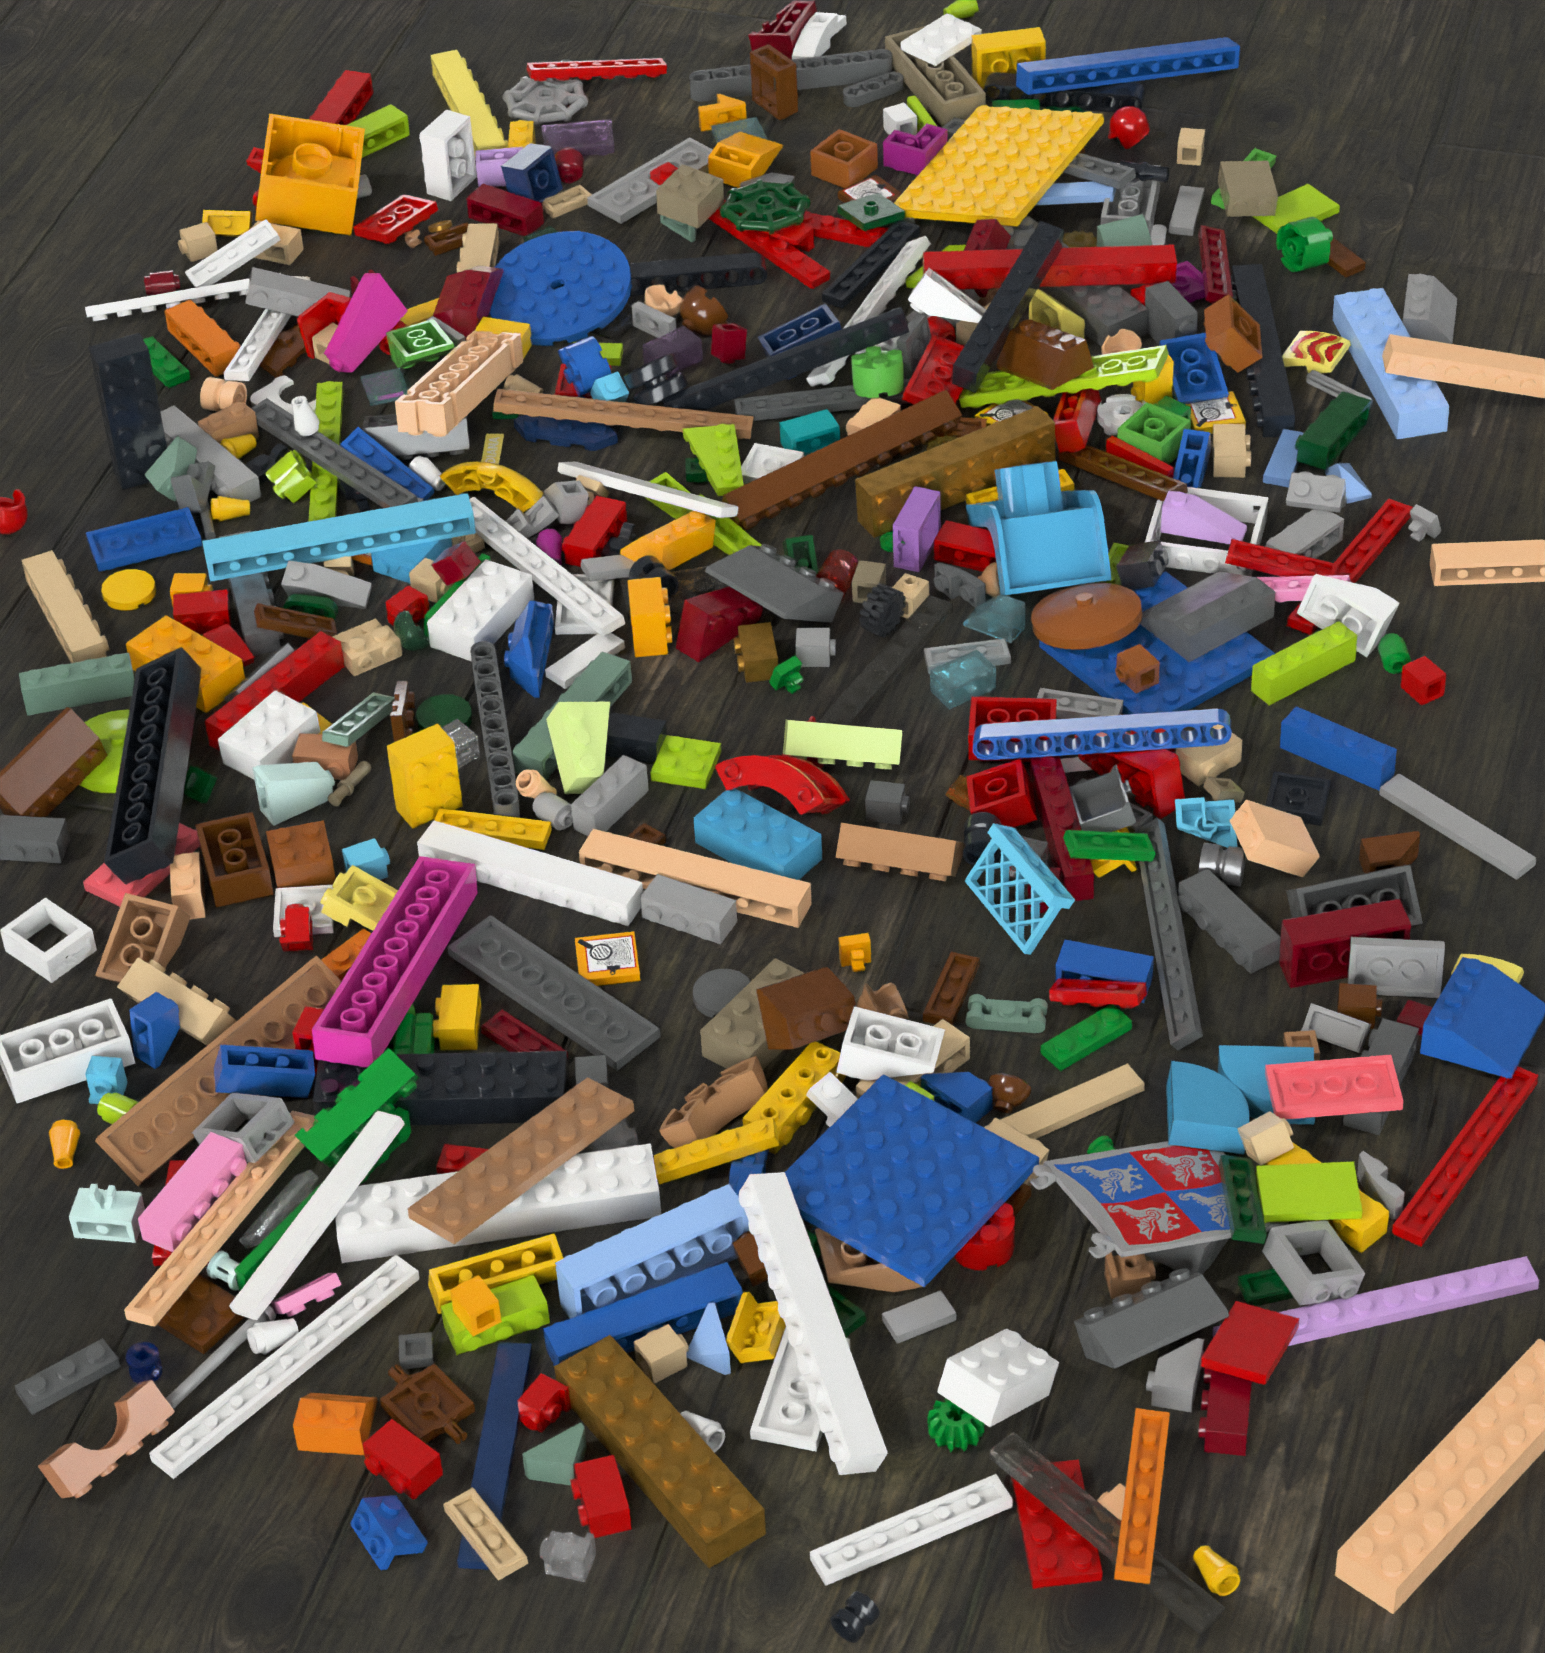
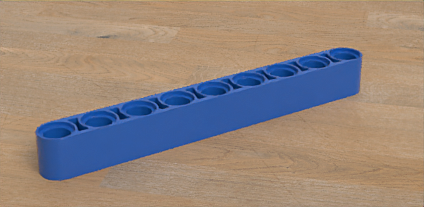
(1114, 726)

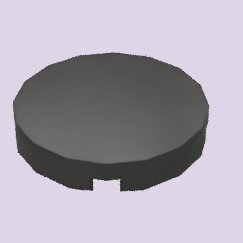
(717, 989)

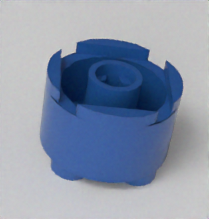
(584, 364)

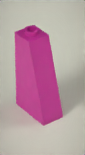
(364, 323)

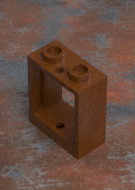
(766, 65)

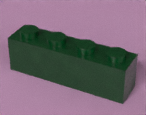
(1333, 430)

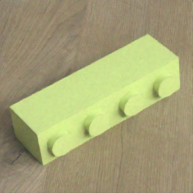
(842, 742)

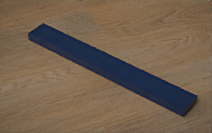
(498, 1436)

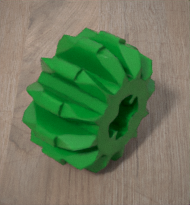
(953, 1426)

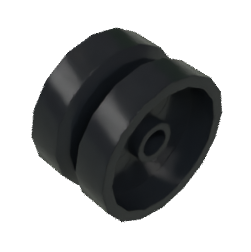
(655, 380)

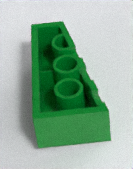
(378, 1090)

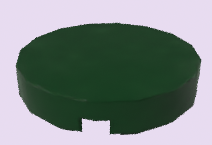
(442, 711)

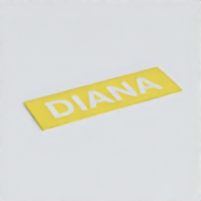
(492, 448)

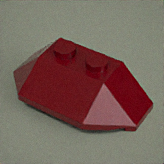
(467, 298)

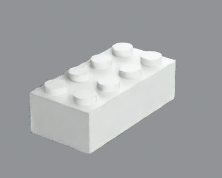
(480, 609)
(60, 1049)

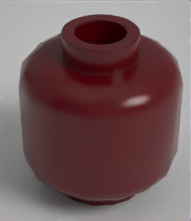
(569, 164)

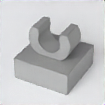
(1423, 523)

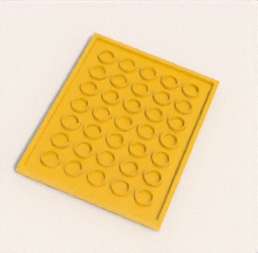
(998, 164)

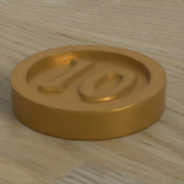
(439, 226)

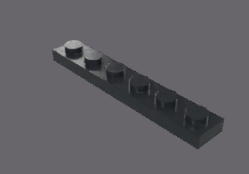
(870, 264)

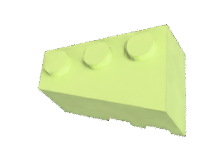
(579, 742)

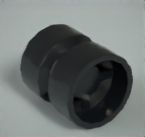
(650, 568)
(976, 836)

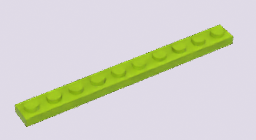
(329, 412)

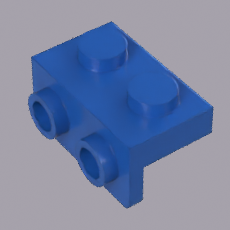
(386, 1529)

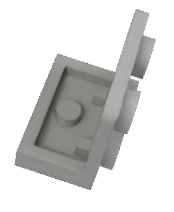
(1316, 492)

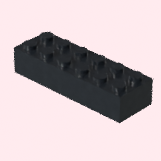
(129, 407)

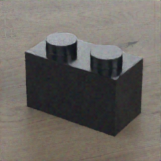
(1142, 565)
(635, 737)

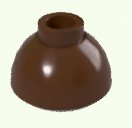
(1008, 1091)

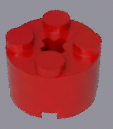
(991, 1243)

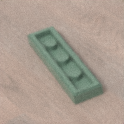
(359, 720)

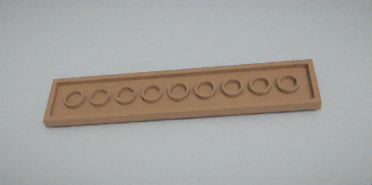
(168, 1115)

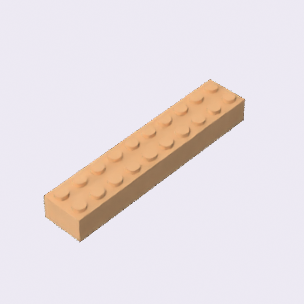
(1450, 1488)

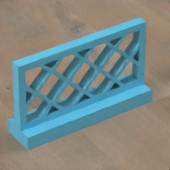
(1028, 865)

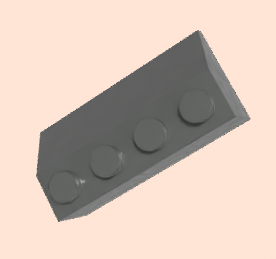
(1358, 891)
(1149, 1318)

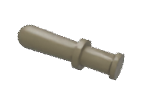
(346, 786)

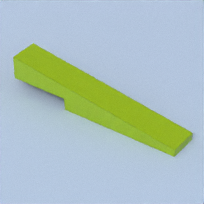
(727, 534)

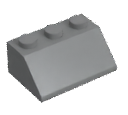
(1429, 309)

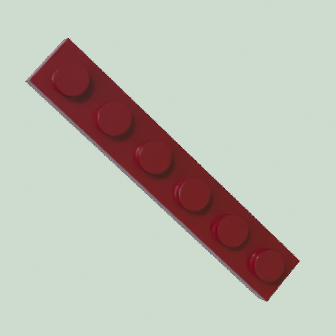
(1214, 263)

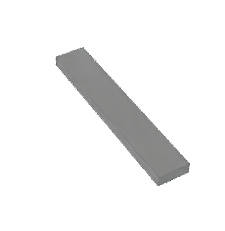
(1458, 826)

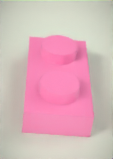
(294, 1301)

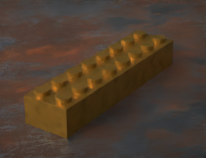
(955, 467)
(661, 1452)

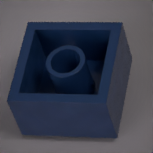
(532, 173)

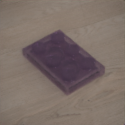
(585, 137)

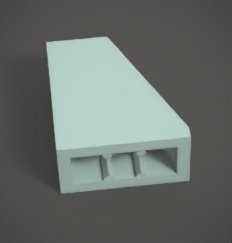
(291, 789)

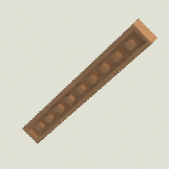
(615, 413)

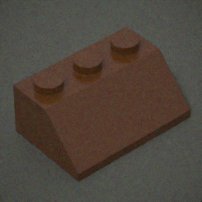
(804, 1009)

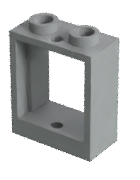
(265, 1115)
(1289, 1242)

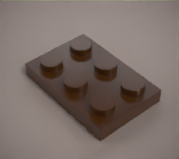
(201, 1315)

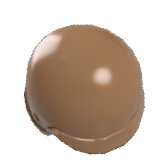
(885, 1001)

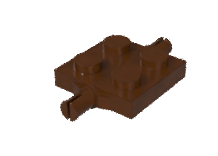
(427, 1404)

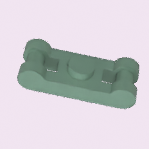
(1006, 1014)

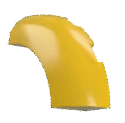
(503, 480)

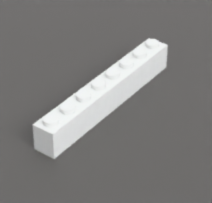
(536, 873)

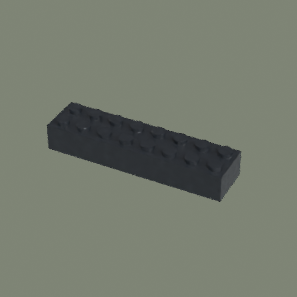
(464, 1086)

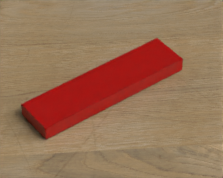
(1276, 561)

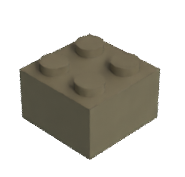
(690, 196)

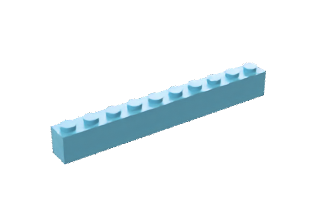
(339, 537)

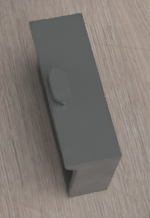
(1103, 803)

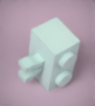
(106, 1214)

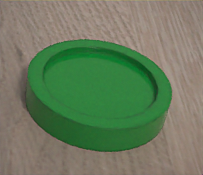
(886, 541)

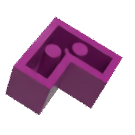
(913, 152)

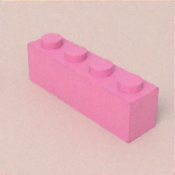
(192, 1191)

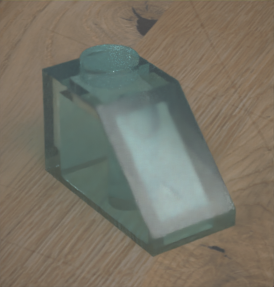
(998, 617)

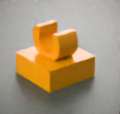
(855, 951)

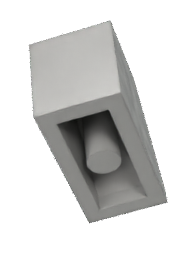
(1177, 1377)

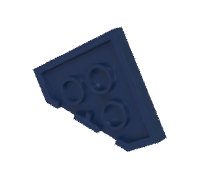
(566, 432)

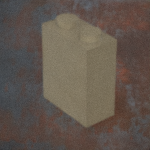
(1247, 188)

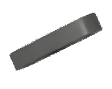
(873, 89)

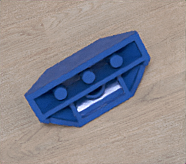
(530, 646)

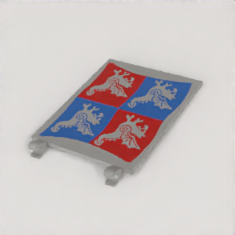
(1145, 1196)

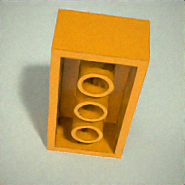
(220, 668)

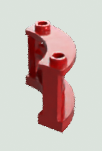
(793, 777)

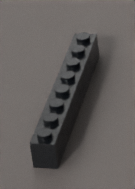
(1007, 306)

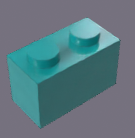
(809, 432)

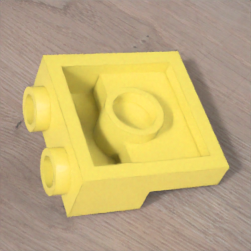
(357, 898)

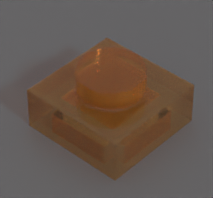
(959, 792)

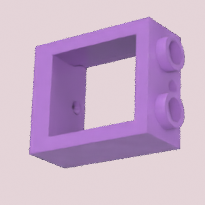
(917, 527)

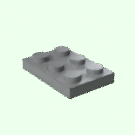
(1397, 966)

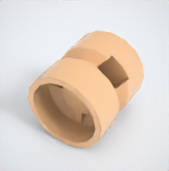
(218, 394)

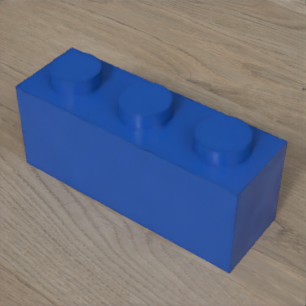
(1102, 963)
(264, 1071)

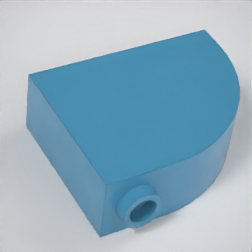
(1246, 1070)
(1204, 1109)

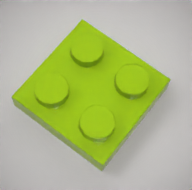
(686, 762)

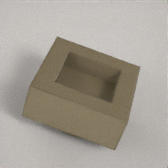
(1223, 789)

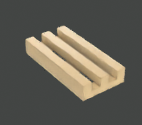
(566, 201)

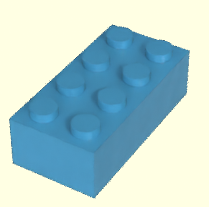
(757, 836)

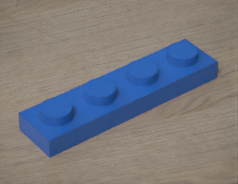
(375, 455)

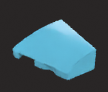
(1207, 819)

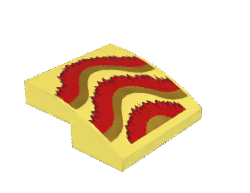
(1316, 350)

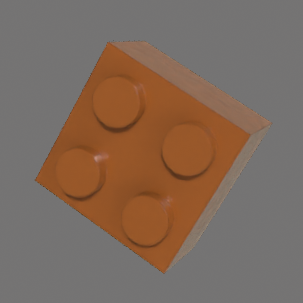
(844, 159)
(1232, 334)
(301, 855)

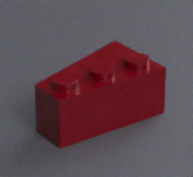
(785, 29)
(714, 620)

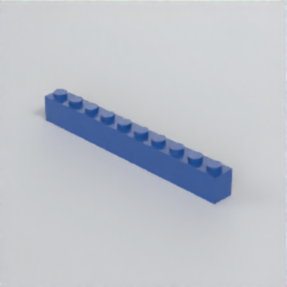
(1127, 65)

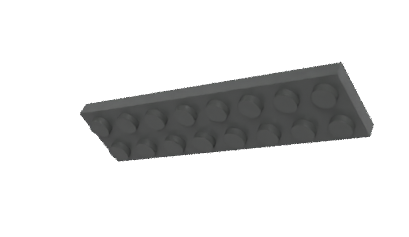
(554, 992)

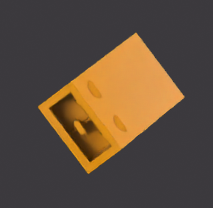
(742, 158)

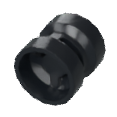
(857, 1614)

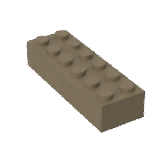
(943, 89)

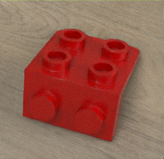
(319, 316)

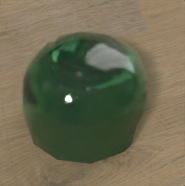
(410, 635)

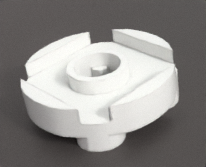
(1110, 413)

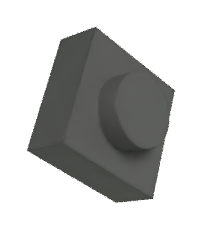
(416, 1350)

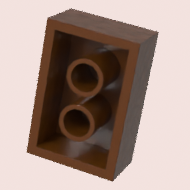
(234, 859)

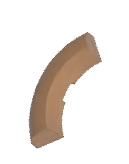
(715, 1105)

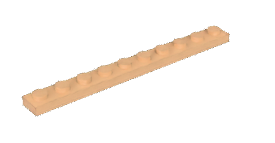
(215, 1227)

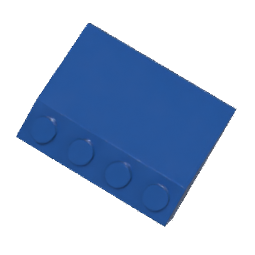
(1482, 1020)

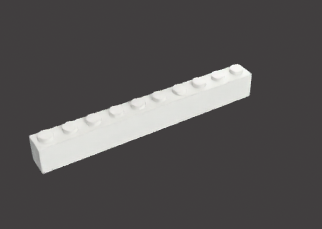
(812, 1324)

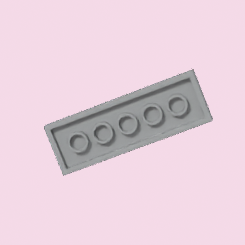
(637, 191)

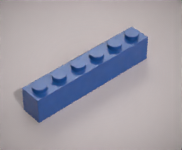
(629, 1319)

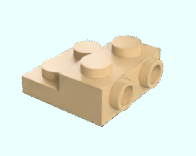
(368, 646)

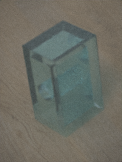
(962, 679)

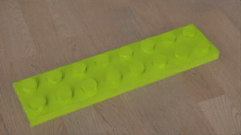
(1108, 369)

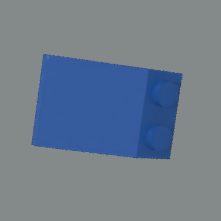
(1195, 370)

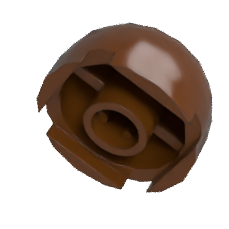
(701, 312)

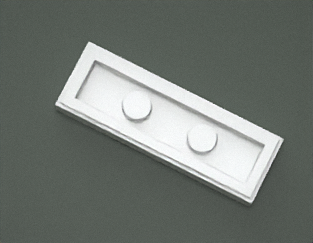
(576, 662)

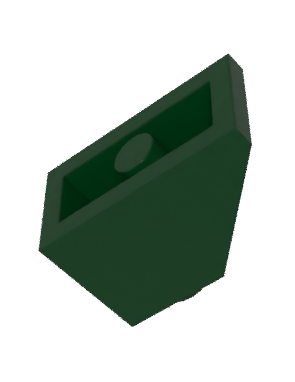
(801, 550)

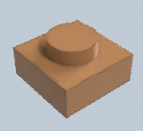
(1302, 1039)

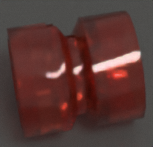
(839, 568)

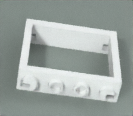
(1207, 559)

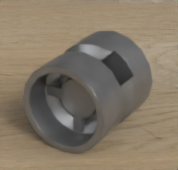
(1224, 864)

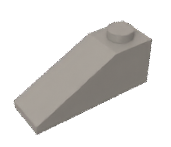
(324, 582)

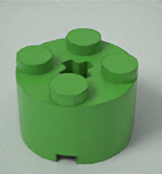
(877, 372)

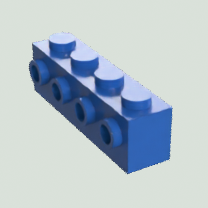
(1338, 748)

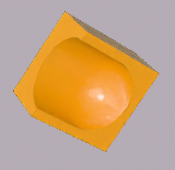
(310, 174)

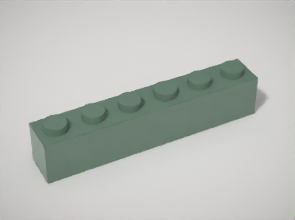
(600, 682)

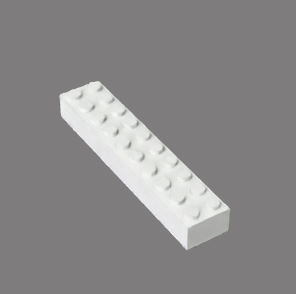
(578, 1194)

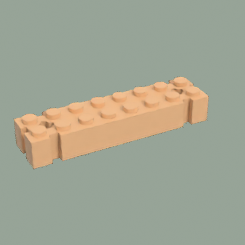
(458, 383)

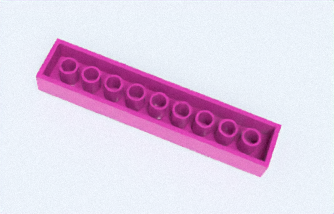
(395, 962)

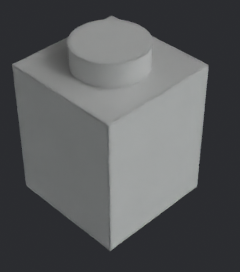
(814, 647)

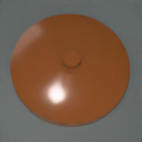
(1086, 616)

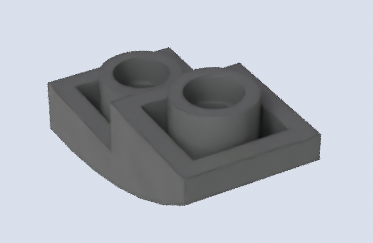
(958, 582)

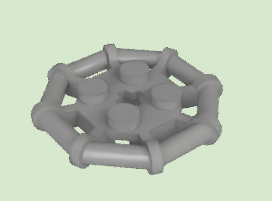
(545, 99)

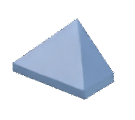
(1355, 488)
(709, 1343)

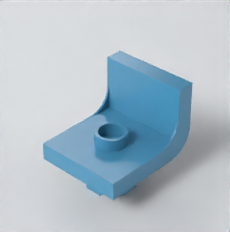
(1043, 533)

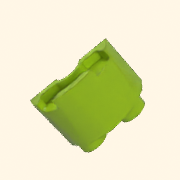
(291, 476)

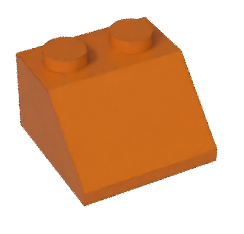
(333, 1423)

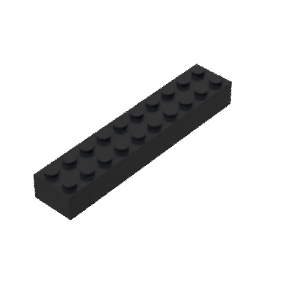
(153, 767)

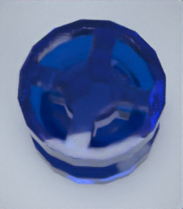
(151, 1367)

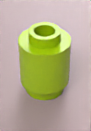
(114, 1106)

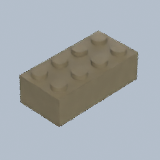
(738, 1028)

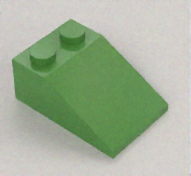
(418, 343)

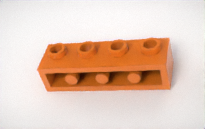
(201, 336)

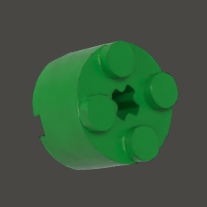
(1304, 244)

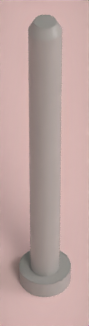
(216, 1358)

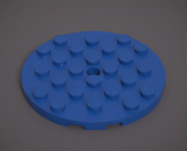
(593, 291)

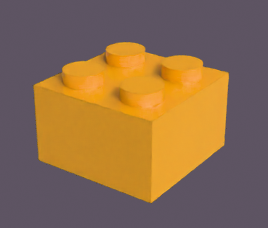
(649, 617)

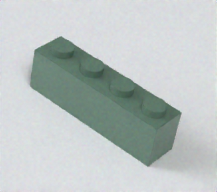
(77, 683)

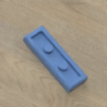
(1283, 460)

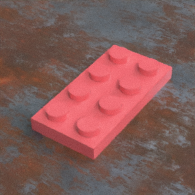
(110, 888)
(1334, 1087)

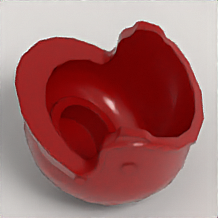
(1129, 126)
(13, 513)

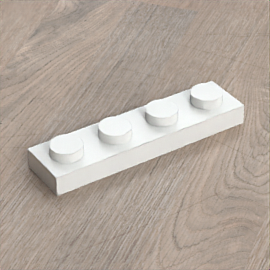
(233, 255)

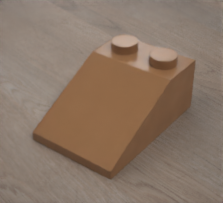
(142, 931)
(853, 1268)

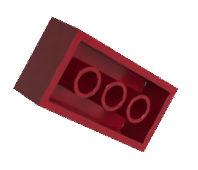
(1318, 945)

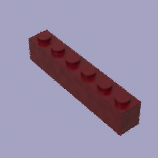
(1057, 816)

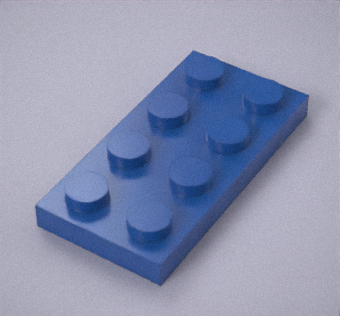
(143, 539)

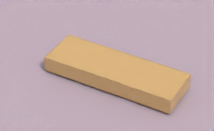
(485, 1533)

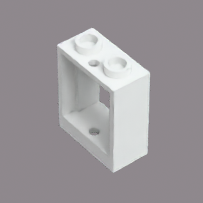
(52, 963)

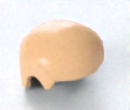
(661, 300)
(1123, 341)

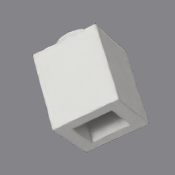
(900, 118)

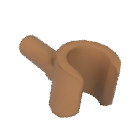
(412, 239)

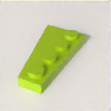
(717, 454)

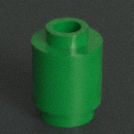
(1393, 653)

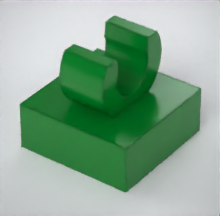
(787, 675)

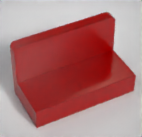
(797, 235)

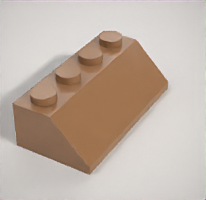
(899, 850)

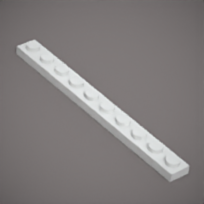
(876, 301)
(545, 571)
(283, 1367)

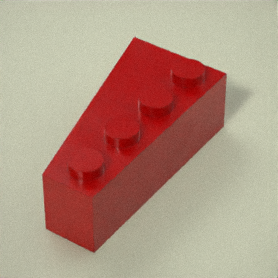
(1150, 773)

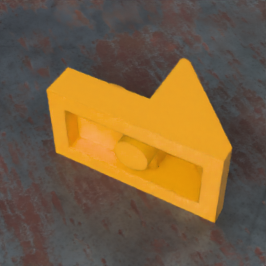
(725, 111)

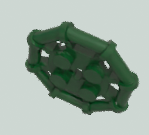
(763, 204)

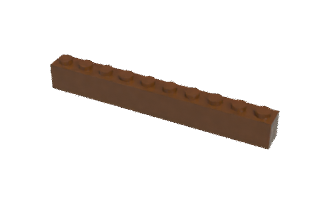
(843, 459)

